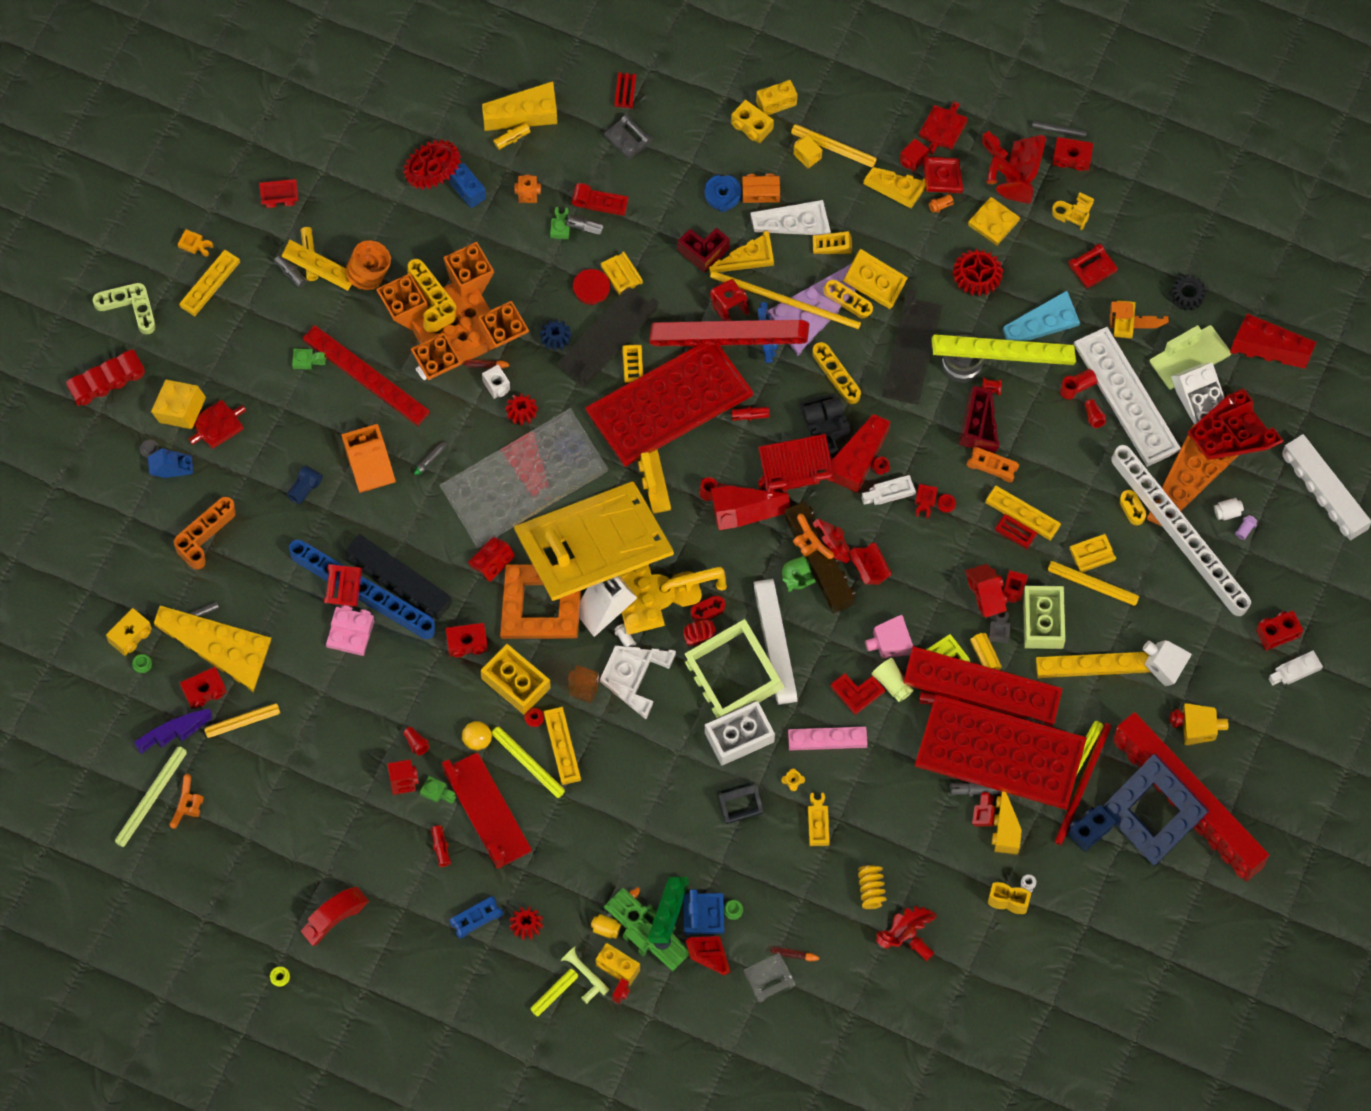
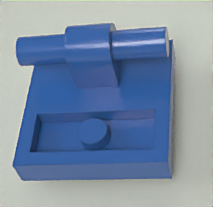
(703, 913)

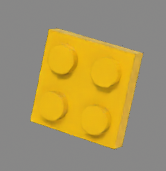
(993, 221)

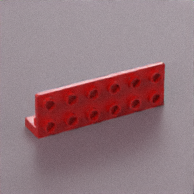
(486, 810)

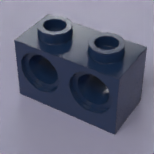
(1094, 830)

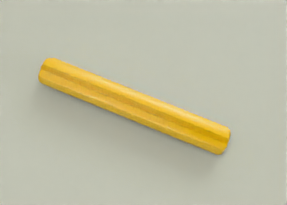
(242, 720)

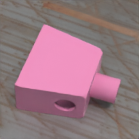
(891, 639)

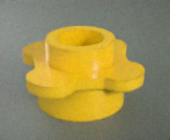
(793, 773)

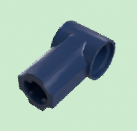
(306, 481)

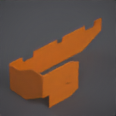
(1124, 310)

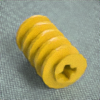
(870, 886)

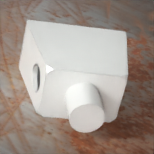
(1166, 661)

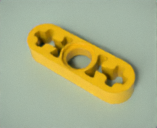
(846, 291)

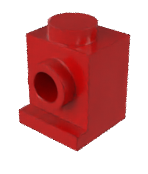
(1017, 581)

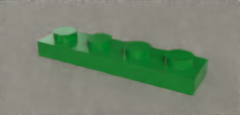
(668, 910)

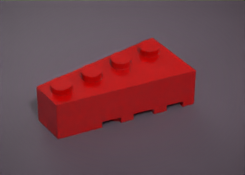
(857, 456)

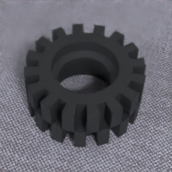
(1184, 301)

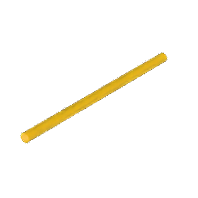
(789, 301)

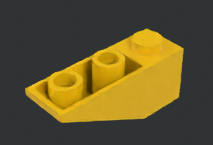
(1008, 828)

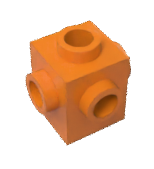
(527, 189)

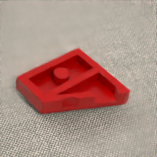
(834, 540)
(709, 953)

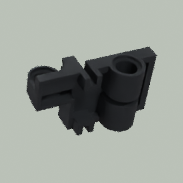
(826, 417)

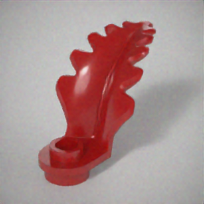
(905, 926)

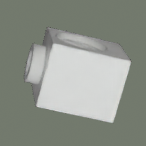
(493, 375)

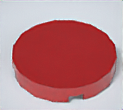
(591, 286)

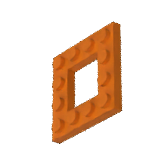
(516, 627)

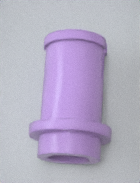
(1246, 527)

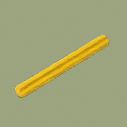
(835, 146)
(1093, 583)

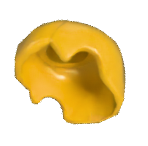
(476, 735)

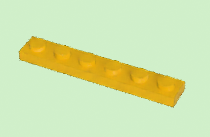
(1091, 664)

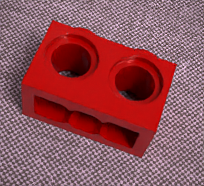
(1281, 633)
(402, 777)

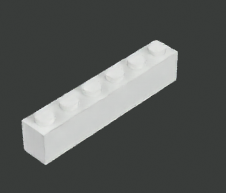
(1326, 487)

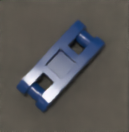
(476, 917)

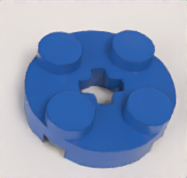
(723, 183)

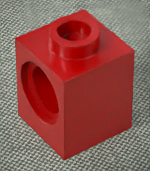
(913, 155)

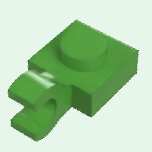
(305, 358)
(435, 789)

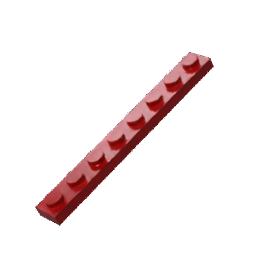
(366, 375)

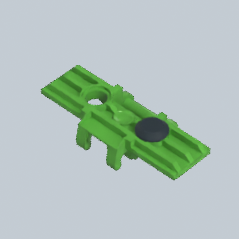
(637, 931)

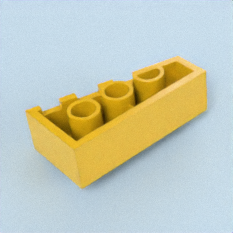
(530, 106)

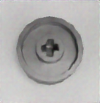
(962, 368)

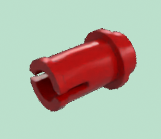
(921, 948)

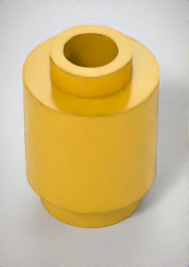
(606, 926)

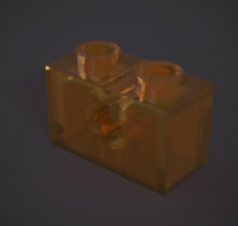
(583, 684)

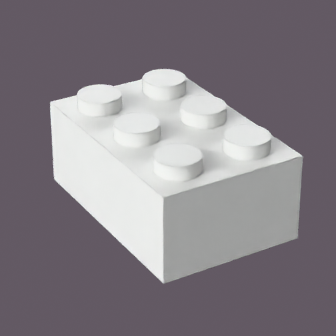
(739, 733)

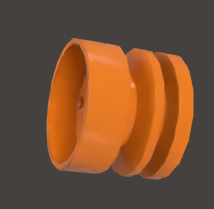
(368, 265)

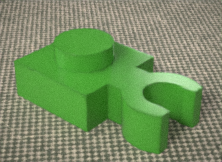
(558, 226)

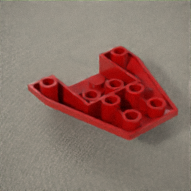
(1233, 429)

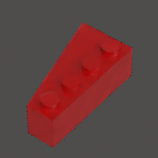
(1272, 342)

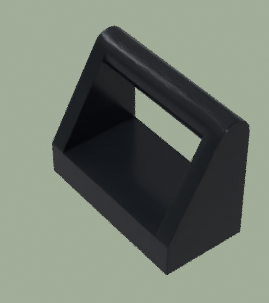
(735, 792)

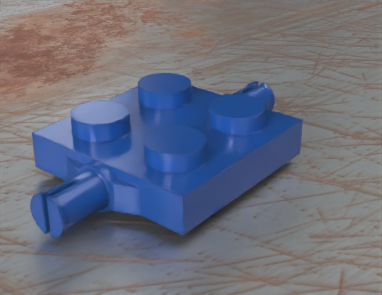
(770, 349)

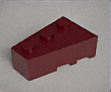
(979, 421)

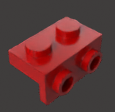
(279, 192)
(492, 558)
(870, 564)

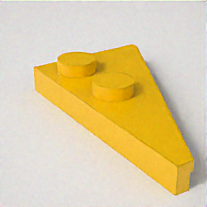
(752, 255)

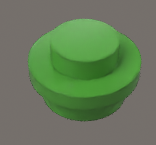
(142, 663)
(733, 909)

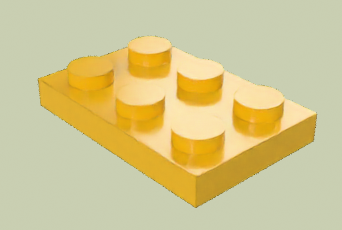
(875, 279)

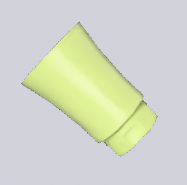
(892, 679)

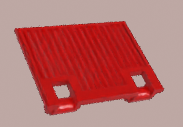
(796, 463)

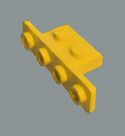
(654, 481)

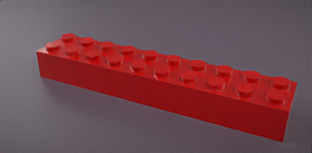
(1219, 825)

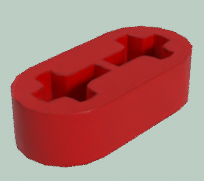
(706, 605)

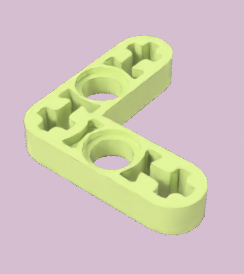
(136, 300)

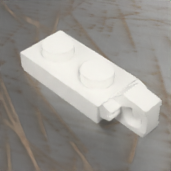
(889, 491)
(1296, 669)

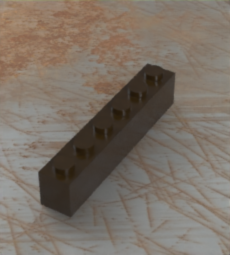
(825, 571)

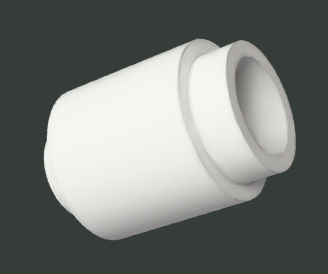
(1228, 509)

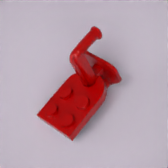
(1020, 170)

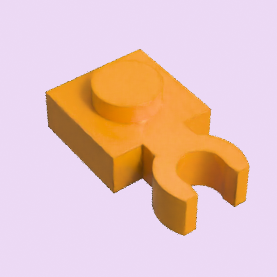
(192, 242)

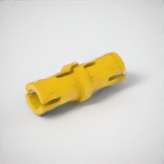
(511, 136)

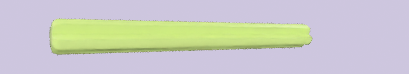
(150, 796)

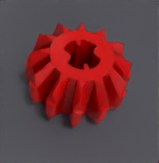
(521, 409)
(699, 632)
(526, 930)

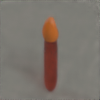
(485, 364)
(795, 954)

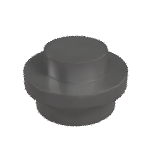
(148, 448)

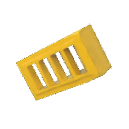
(832, 237)
(632, 349)

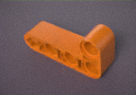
(224, 507)

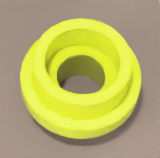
(275, 972)

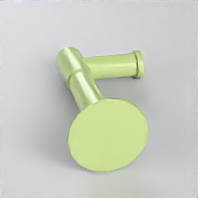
(598, 986)

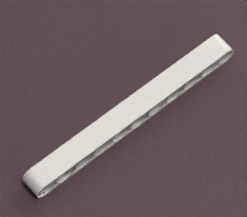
(1180, 539)

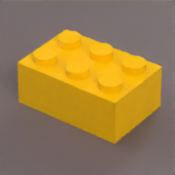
(515, 679)

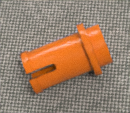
(941, 203)

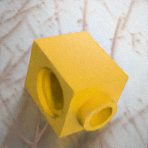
(807, 151)

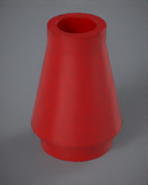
(1095, 415)
(417, 742)

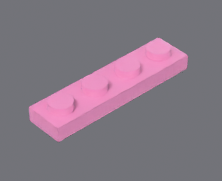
(827, 738)

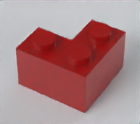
(988, 589)

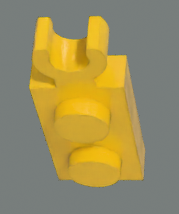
(818, 822)

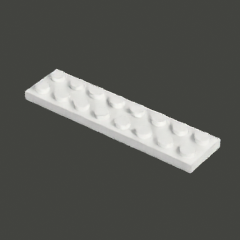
(1127, 396)

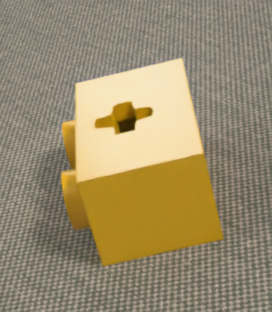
(130, 623)

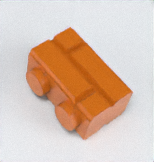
(761, 188)

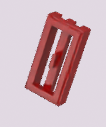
(626, 77)
(1012, 537)

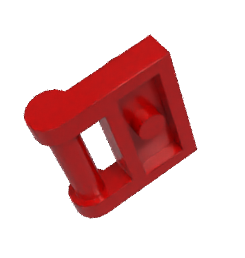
(1095, 271)
(348, 585)

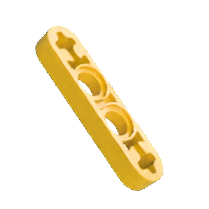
(833, 374)

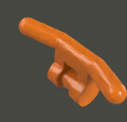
(809, 535)
(185, 797)

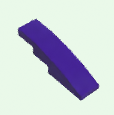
(179, 727)

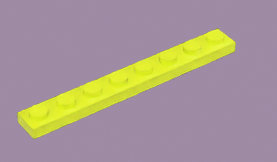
(1003, 349)

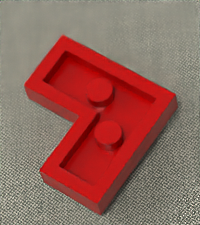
(857, 697)

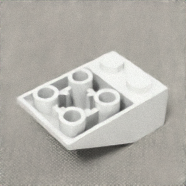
(1198, 390)
(604, 603)

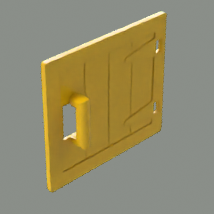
(604, 535)

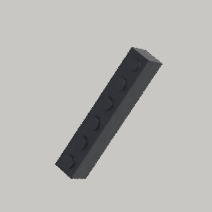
(398, 577)

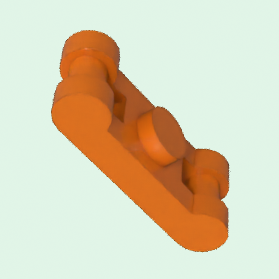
(993, 464)

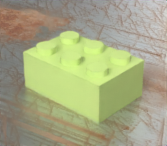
(1044, 617)

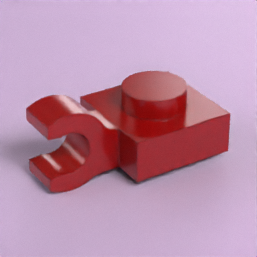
(984, 812)

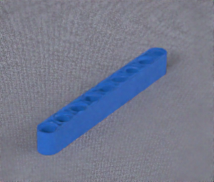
(367, 596)

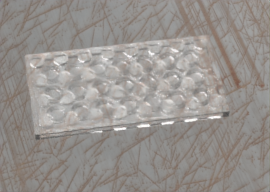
(524, 477)

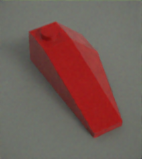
(742, 506)

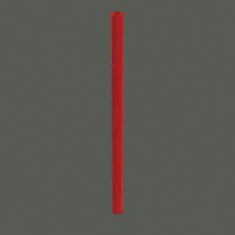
(1082, 784)

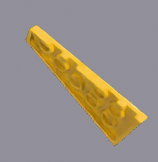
(223, 646)

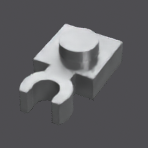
(1000, 629)

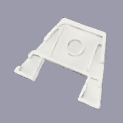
(626, 671)

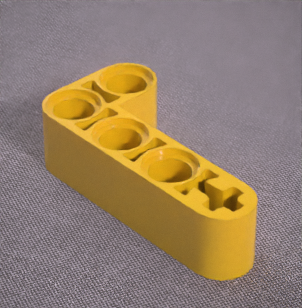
(421, 276)

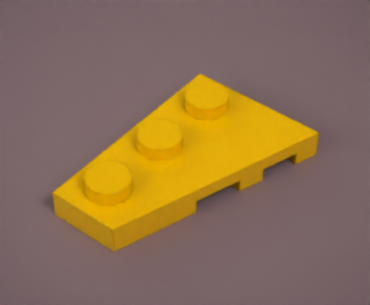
(899, 188)

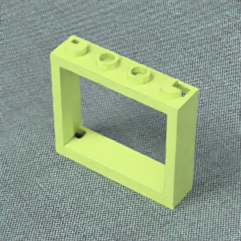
(711, 644)

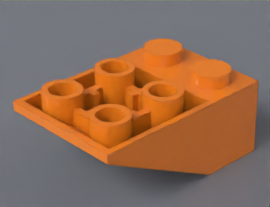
(368, 458)

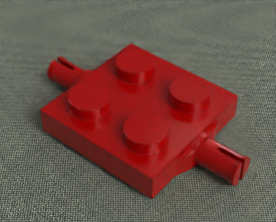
(943, 127)
(217, 424)

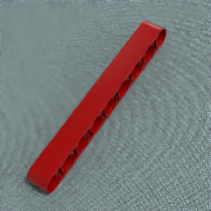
(729, 333)

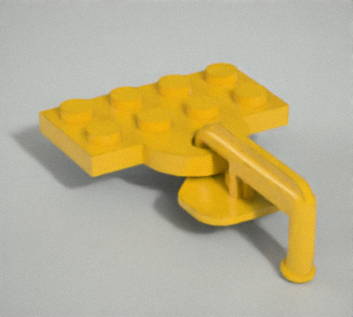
(659, 591)

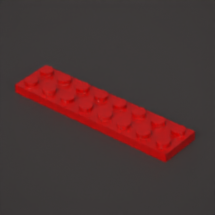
(982, 686)

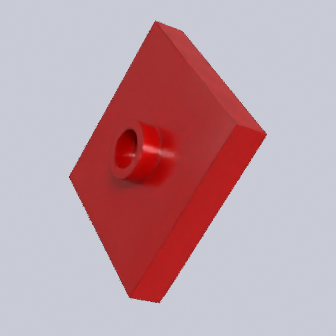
(942, 175)

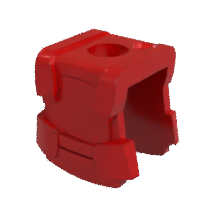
(722, 304)

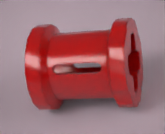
(993, 385)

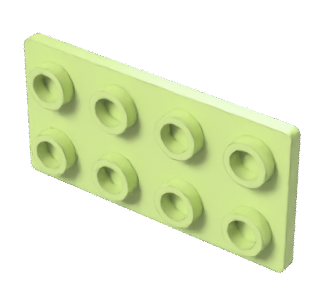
(1189, 350)

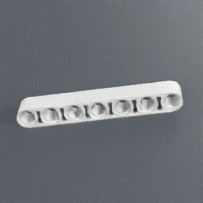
(775, 638)

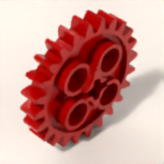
(432, 164)

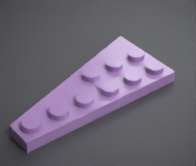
(815, 297)

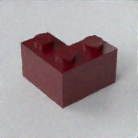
(705, 251)

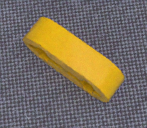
(1136, 505)

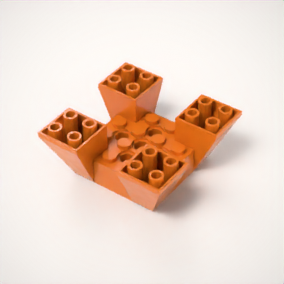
(483, 332)

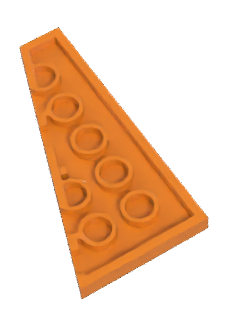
(1190, 476)

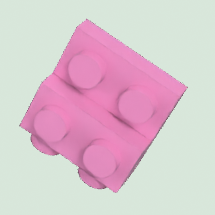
(350, 630)

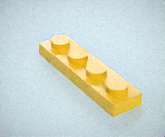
(316, 264)
(209, 283)
(1023, 513)
(562, 746)

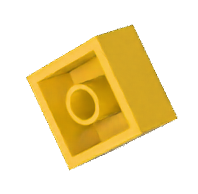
(178, 404)

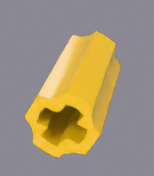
(985, 651)

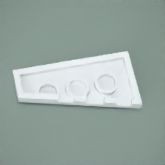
(795, 219)

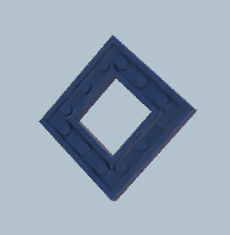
(1190, 808)

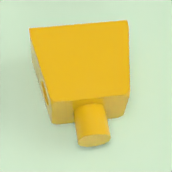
(1201, 724)

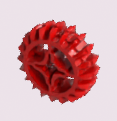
(985, 264)

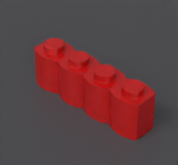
(107, 376)

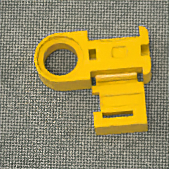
(1077, 214)

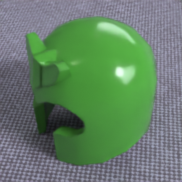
(797, 574)

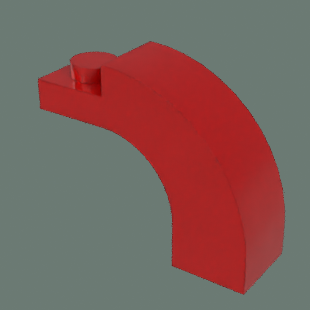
(333, 911)

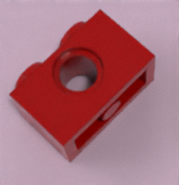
(1081, 149)
(474, 632)
(208, 678)

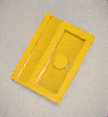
(621, 272)
(1092, 553)

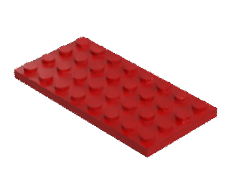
(668, 402)
(1001, 752)

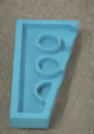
(1044, 320)

